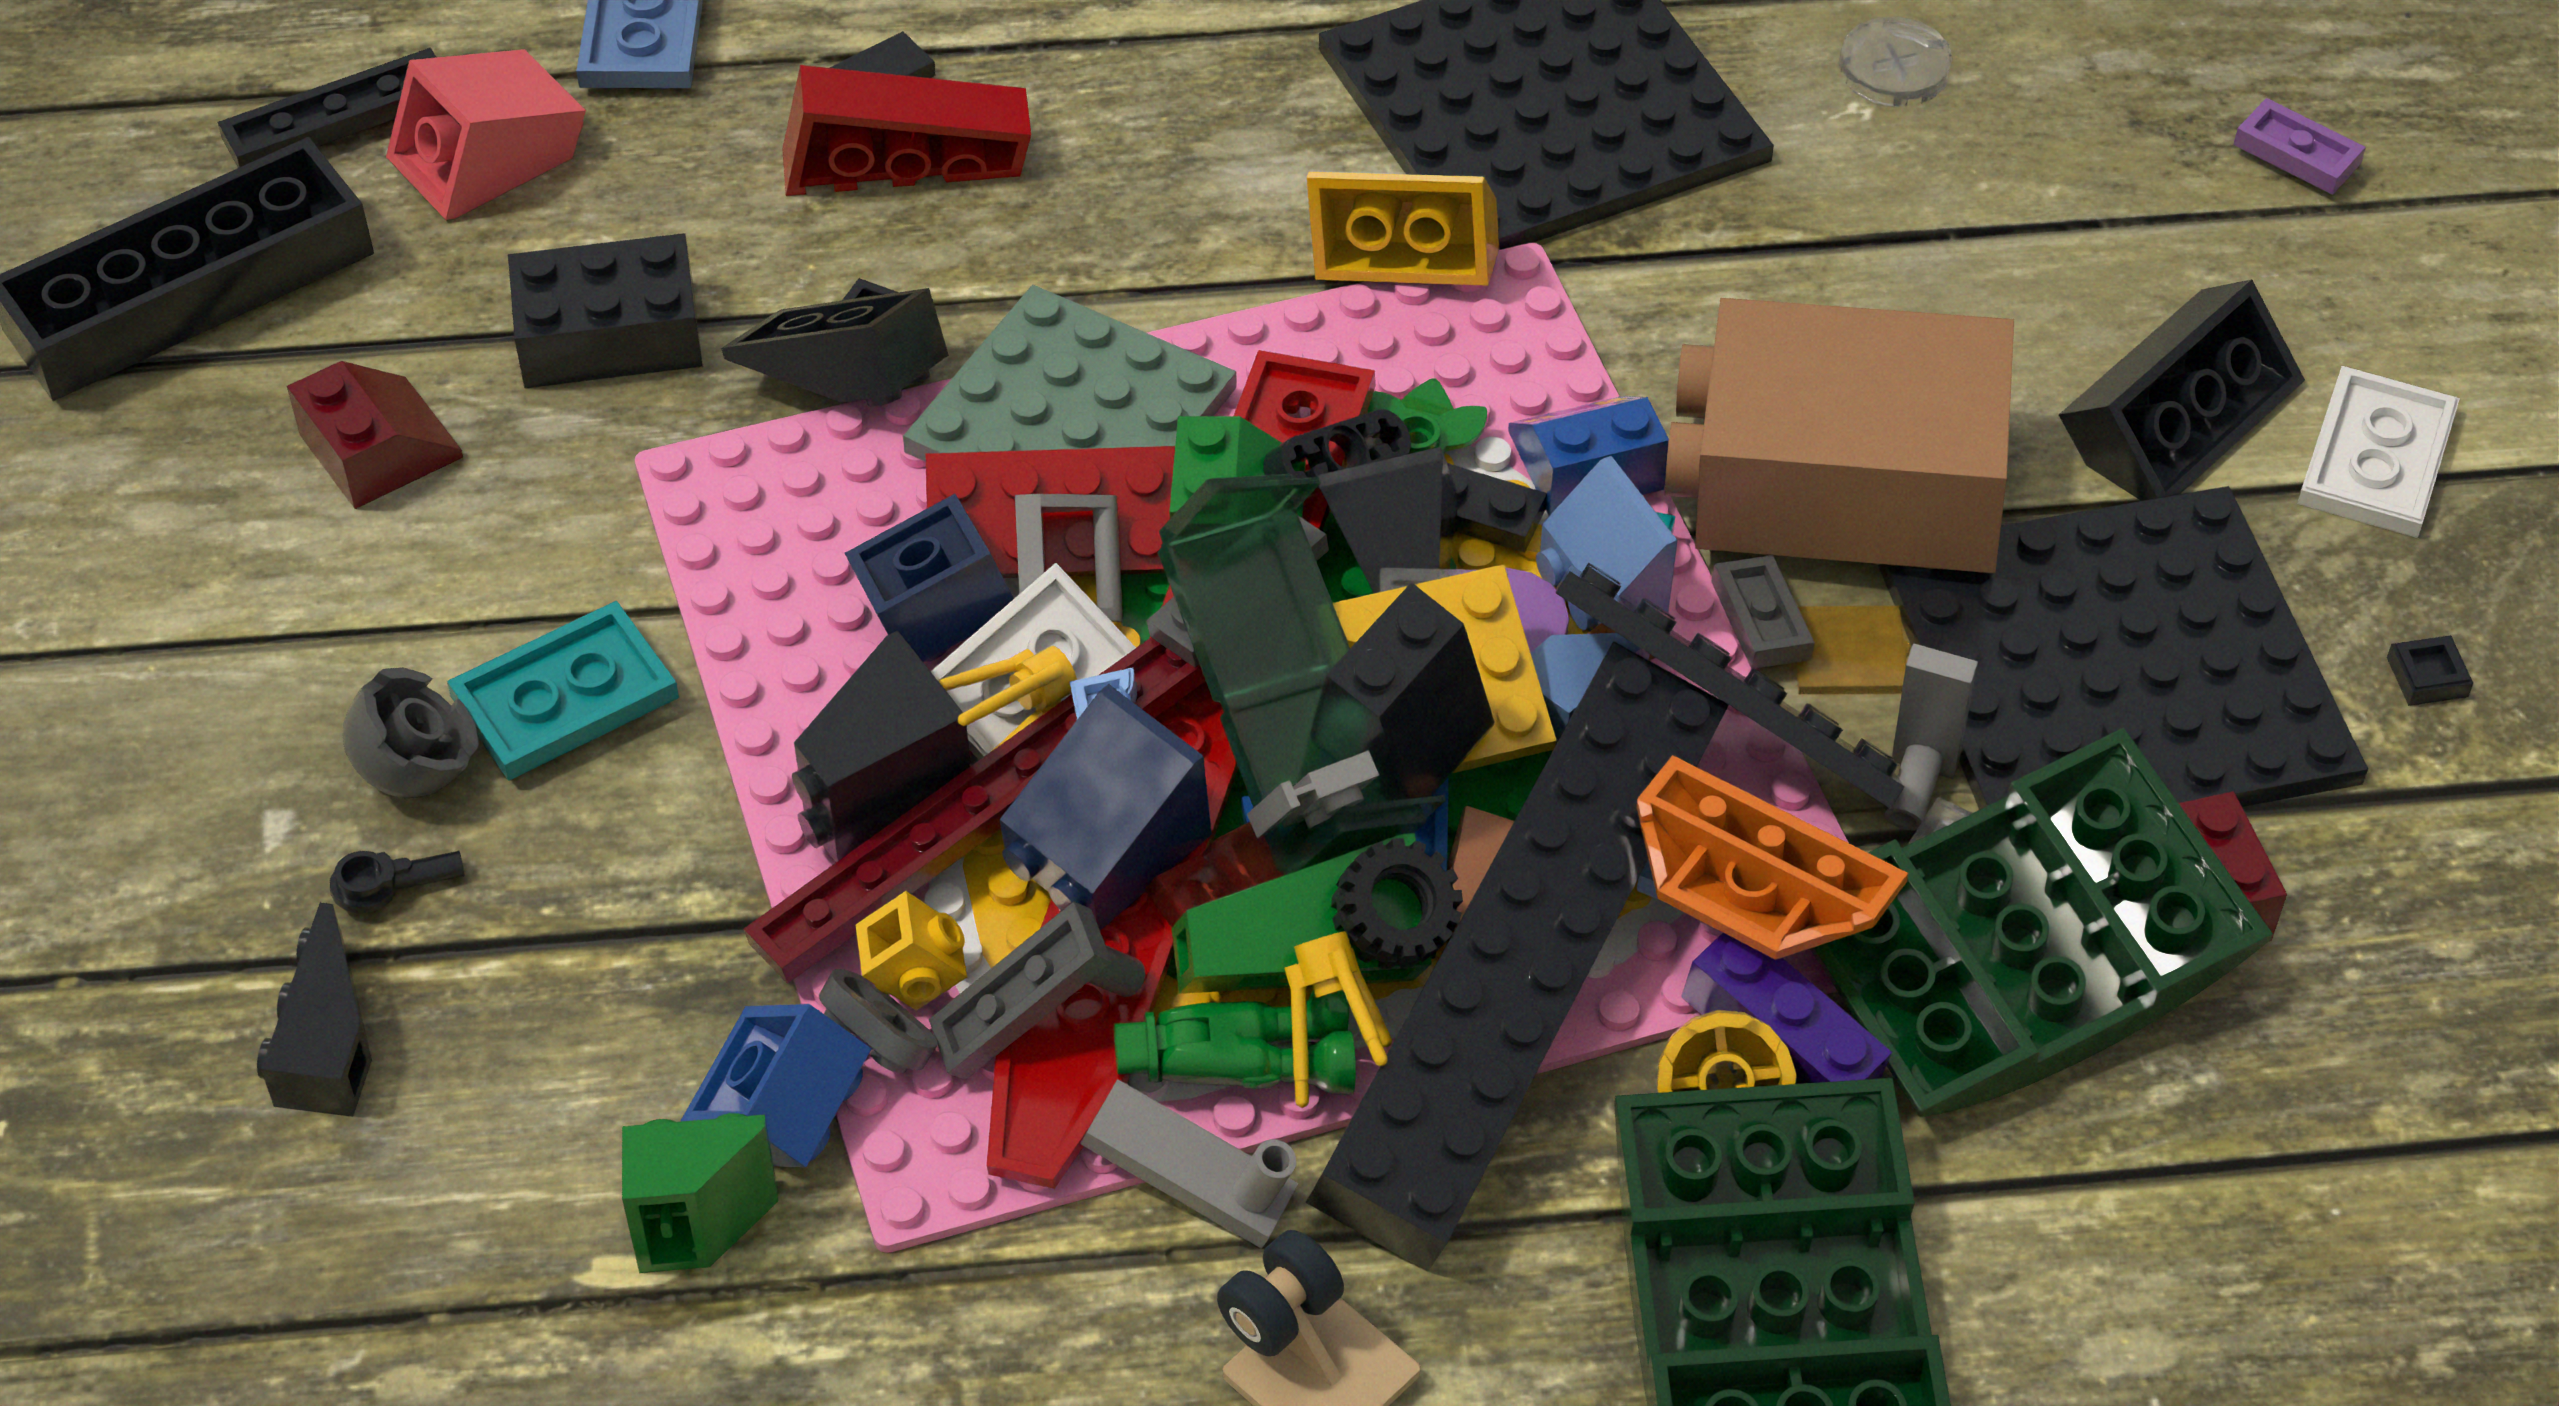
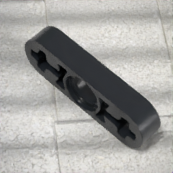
(1350, 437)

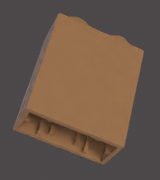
(1846, 434)

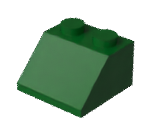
(1218, 449)

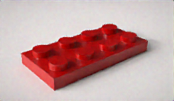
(990, 481)

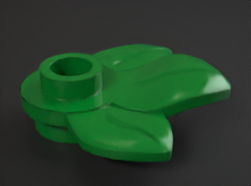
(1432, 418)

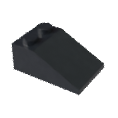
(847, 346)

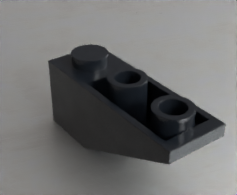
(320, 1039)

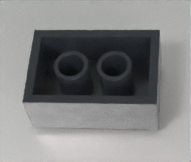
(604, 310)

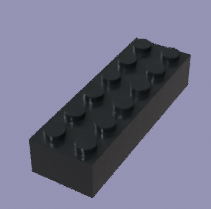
(181, 267)

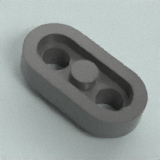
(888, 1028)

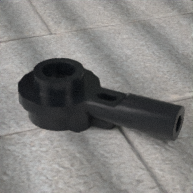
(370, 879)

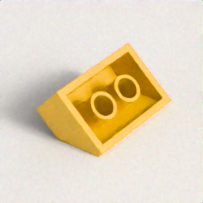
(1403, 228)

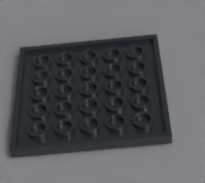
(1548, 100)
(2140, 624)

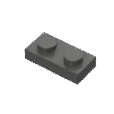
(1762, 612)

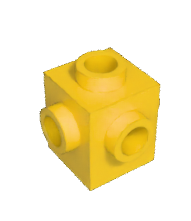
(911, 950)

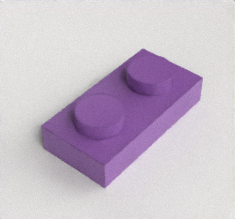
(2299, 146)

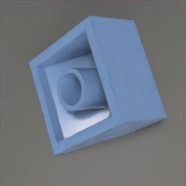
(1614, 530)

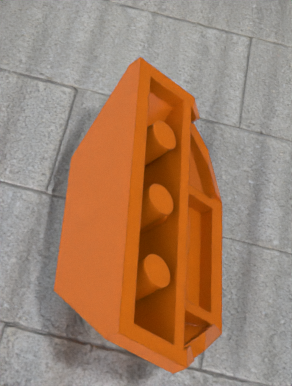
(1757, 866)

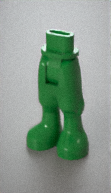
(1232, 1045)

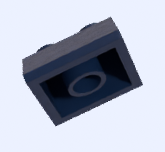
(931, 578)

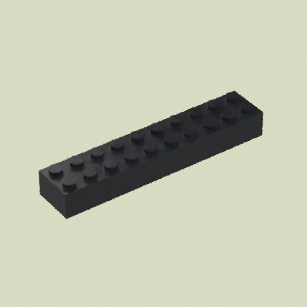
(1513, 964)

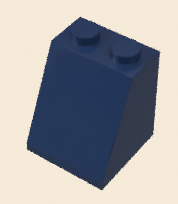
(1108, 809)

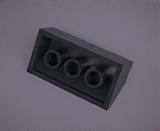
(2184, 393)

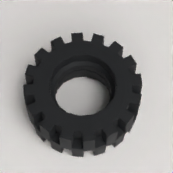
(1421, 875)

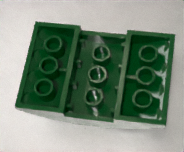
(2042, 930)
(1775, 1248)

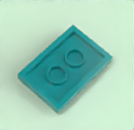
(563, 689)

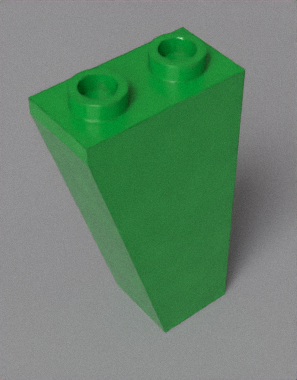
(1253, 933)

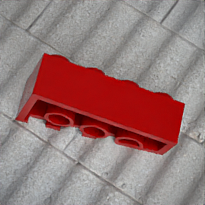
(900, 129)

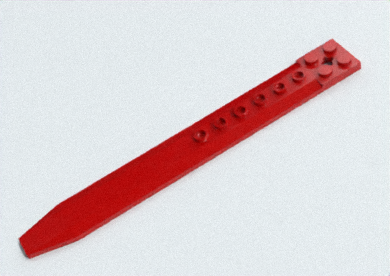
(1065, 1065)

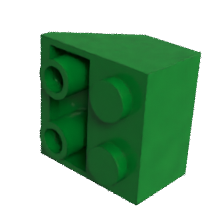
(694, 1187)

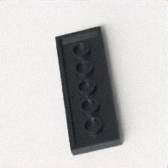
(1751, 695)

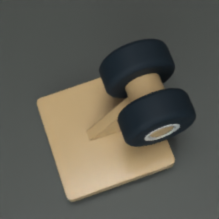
(1304, 1337)

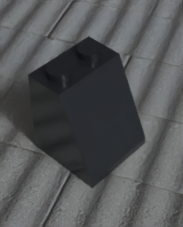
(1407, 698)
(877, 749)

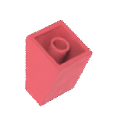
(480, 127)

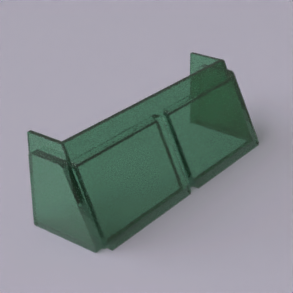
(1265, 650)

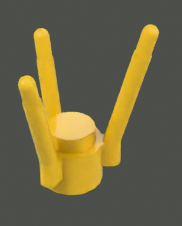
(1036, 682)
(1330, 968)

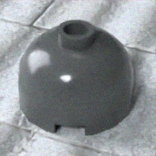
(407, 735)

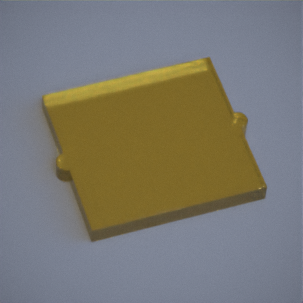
(1853, 650)

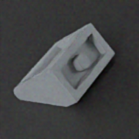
(1106, 542)

